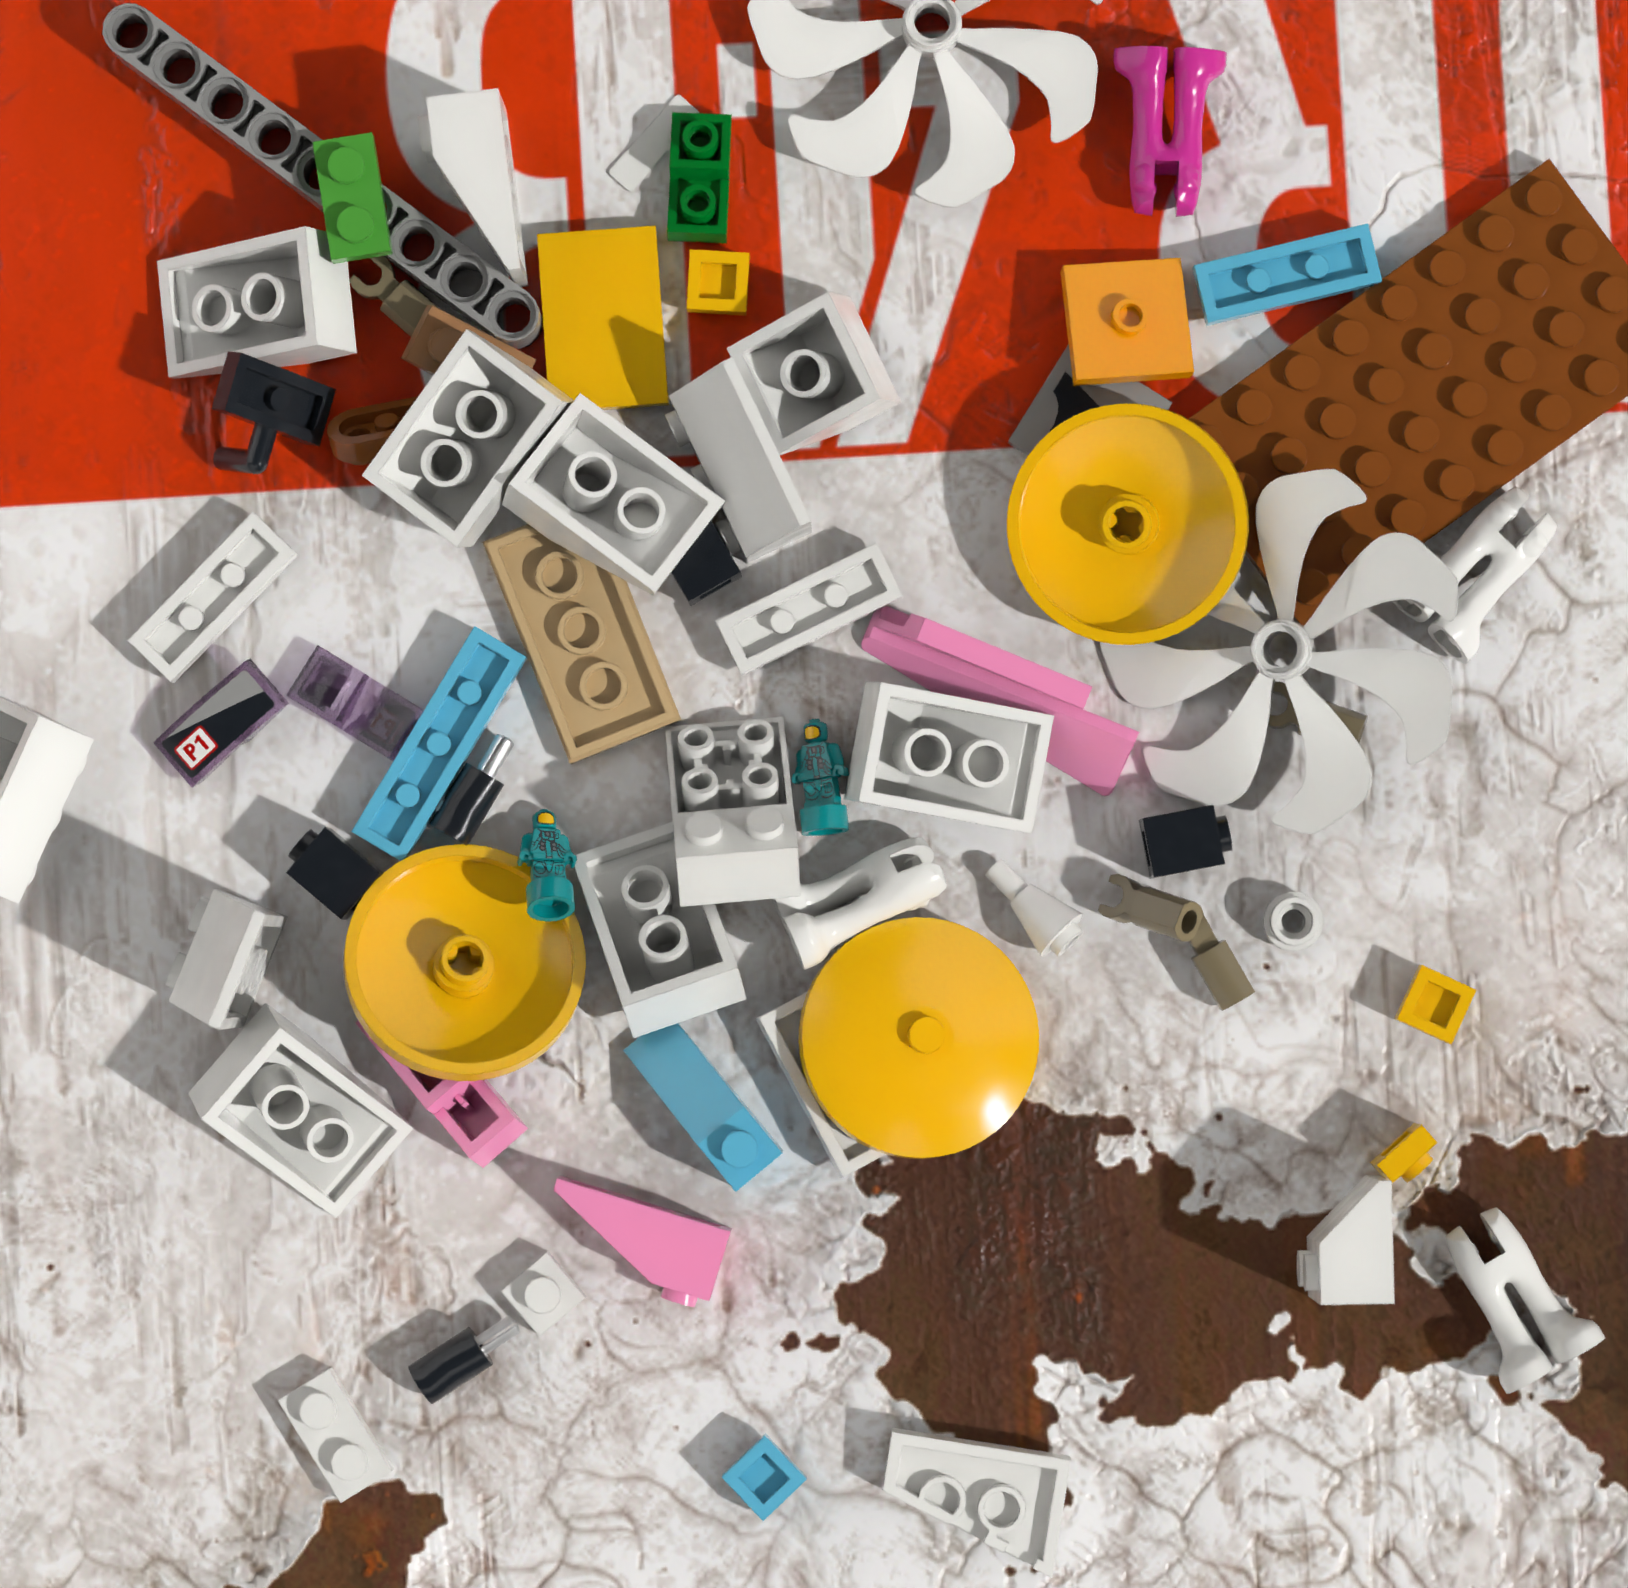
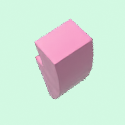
(466, 1109)

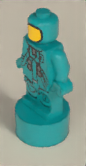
(819, 769)
(547, 853)

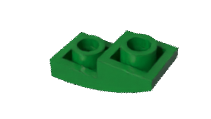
(699, 177)

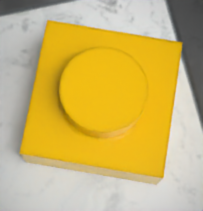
(718, 282)
(1435, 1004)
(1406, 1154)

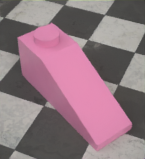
(659, 1242)

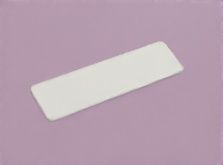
(649, 146)

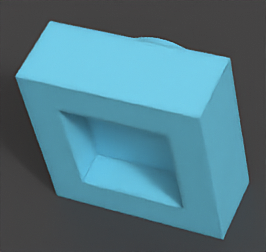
(764, 1477)

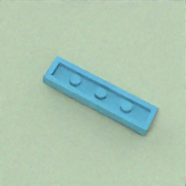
(439, 744)

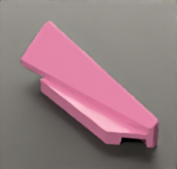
(968, 668)

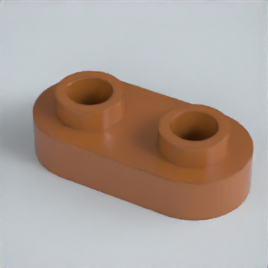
(362, 431)

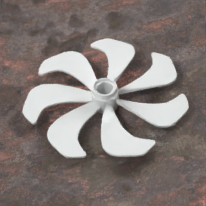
(870, 135)
(1405, 679)

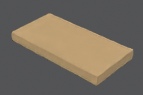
(581, 643)

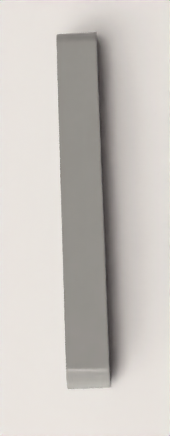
(296, 163)

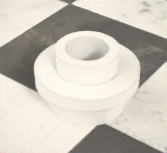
(1311, 915)

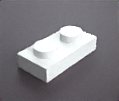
(336, 1435)

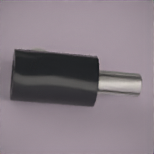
(472, 794)
(458, 1360)

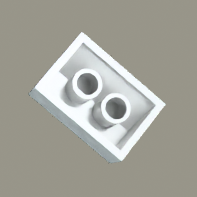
(466, 439)
(738, 462)
(36, 777)

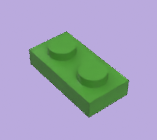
(352, 198)

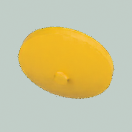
(1127, 523)
(457, 969)
(918, 1038)

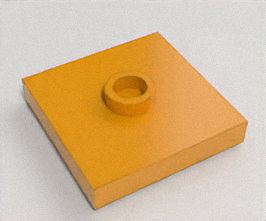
(1127, 321)

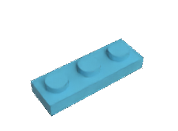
(1287, 274)

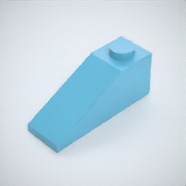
(704, 1104)

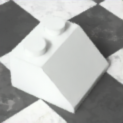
(814, 373)
(1352, 1249)

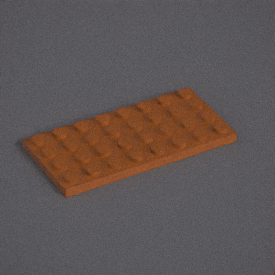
(1439, 376)

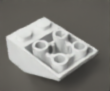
(732, 812)

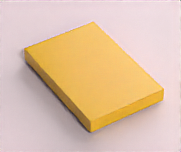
(604, 316)

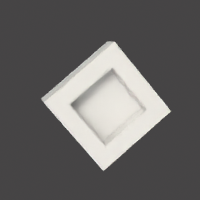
(543, 1294)

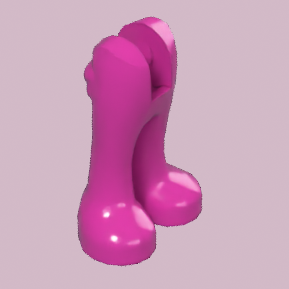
(1150, 155)

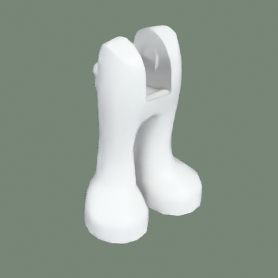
(1508, 562)
(891, 882)
(1562, 1333)

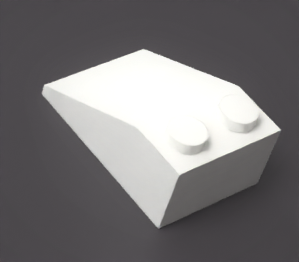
(473, 151)
(256, 297)
(611, 497)
(948, 757)
(661, 955)
(225, 959)
(298, 1111)

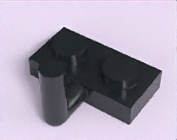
(272, 402)

